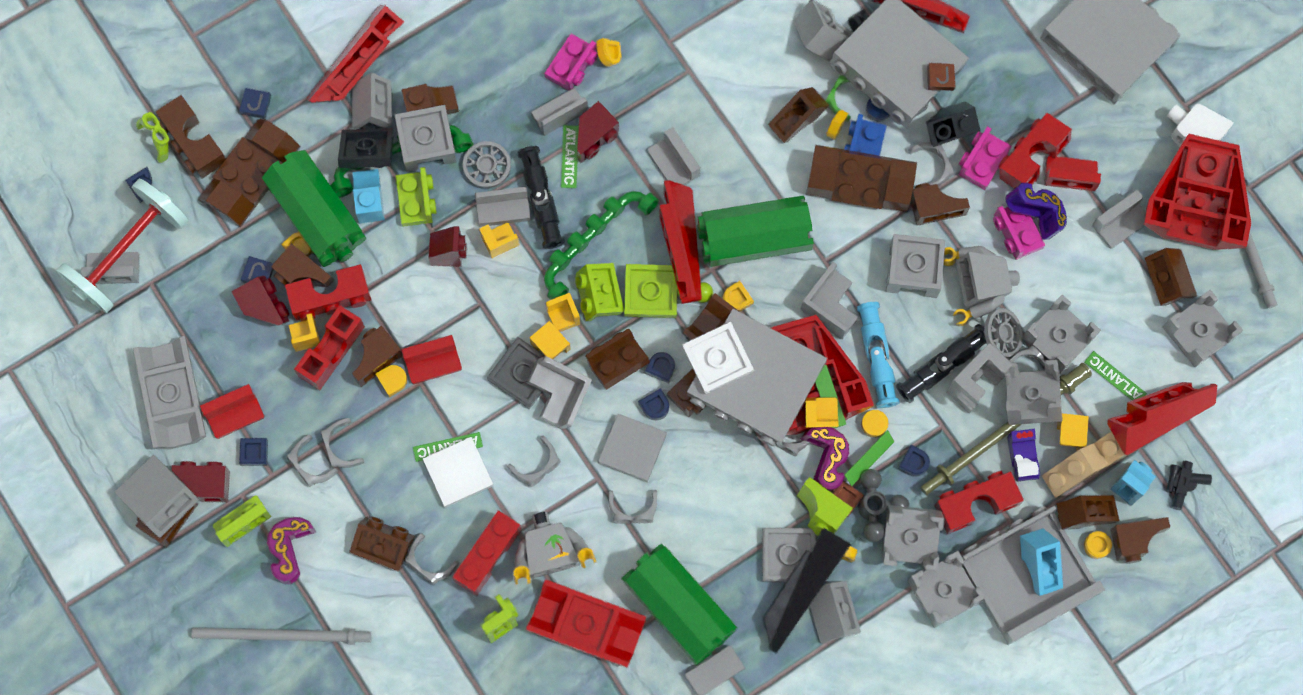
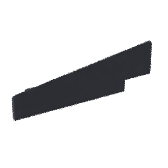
(802, 587)

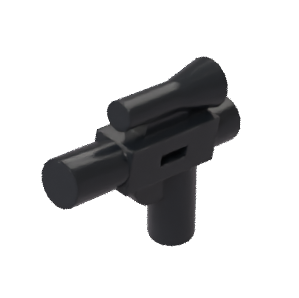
(1184, 481)

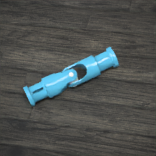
(881, 373)

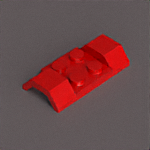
(586, 623)

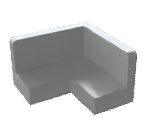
(820, 30)
(824, 301)
(565, 390)

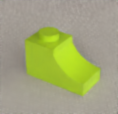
(823, 506)

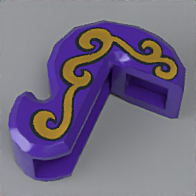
(1041, 204)

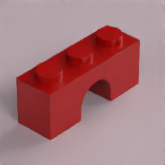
(1046, 136)
(350, 291)
(340, 334)
(998, 491)
(483, 556)

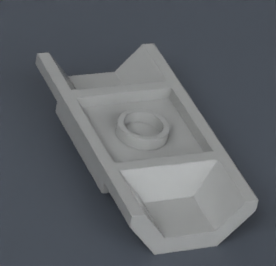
(170, 394)

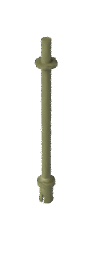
(1067, 385)

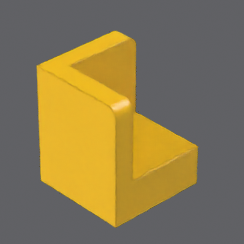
(499, 239)
(563, 312)
(304, 334)
(549, 341)
(822, 412)
(1073, 430)

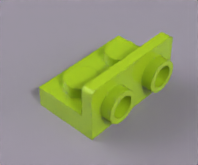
(415, 199)
(599, 291)
(241, 521)
(500, 623)

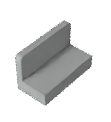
(372, 101)
(560, 111)
(674, 159)
(502, 206)
(1121, 220)
(122, 271)
(834, 612)

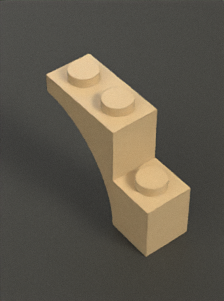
(1083, 465)

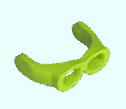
(161, 145)

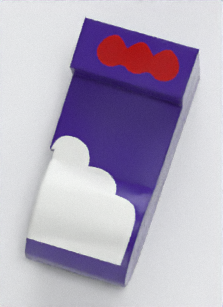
(1024, 455)

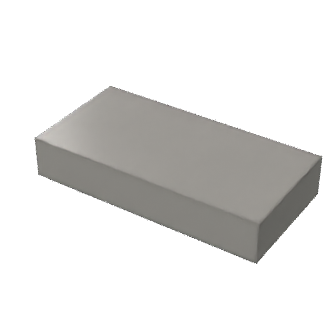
(714, 671)

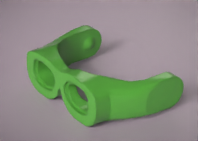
(831, 97)

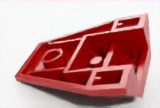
(1202, 197)
(846, 379)

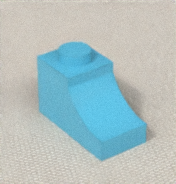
(368, 196)
(1133, 482)
(1043, 558)

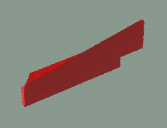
(938, 13)
(357, 56)
(680, 235)
(1159, 413)

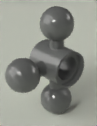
(871, 480)

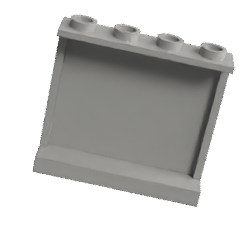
(1110, 41)
(891, 58)
(771, 393)
(1009, 585)

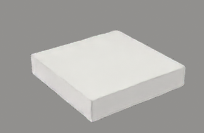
(718, 357)
(458, 472)

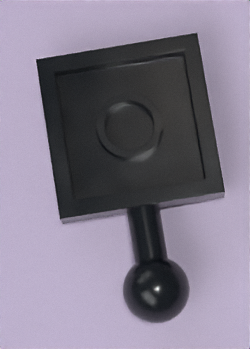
(366, 147)

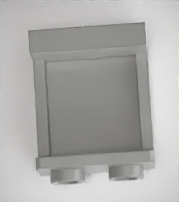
(156, 496)

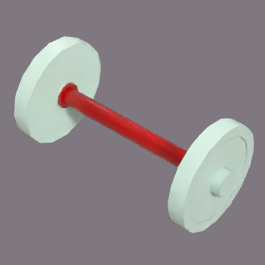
(159, 204)

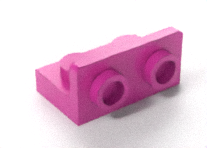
(571, 61)
(984, 159)
(1019, 232)

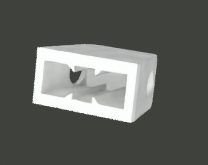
(1198, 122)

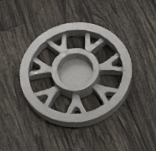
(486, 164)
(1003, 331)

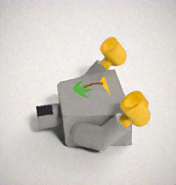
(982, 280)
(549, 550)

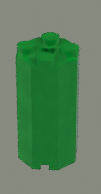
(314, 208)
(755, 231)
(679, 604)

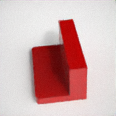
(1072, 173)
(432, 359)
(232, 411)

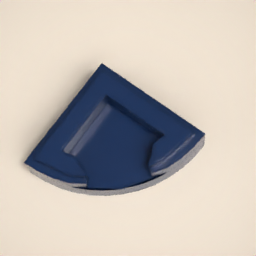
(145, 175)

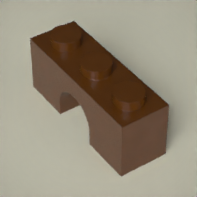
(202, 154)

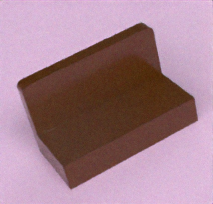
(1170, 276)

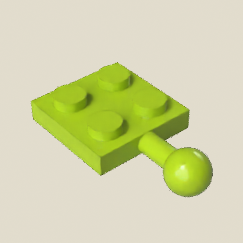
(654, 292)

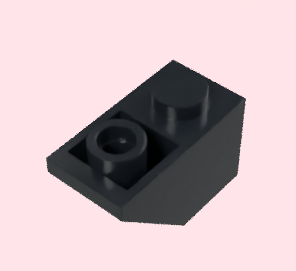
(952, 123)

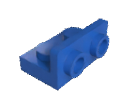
(866, 136)

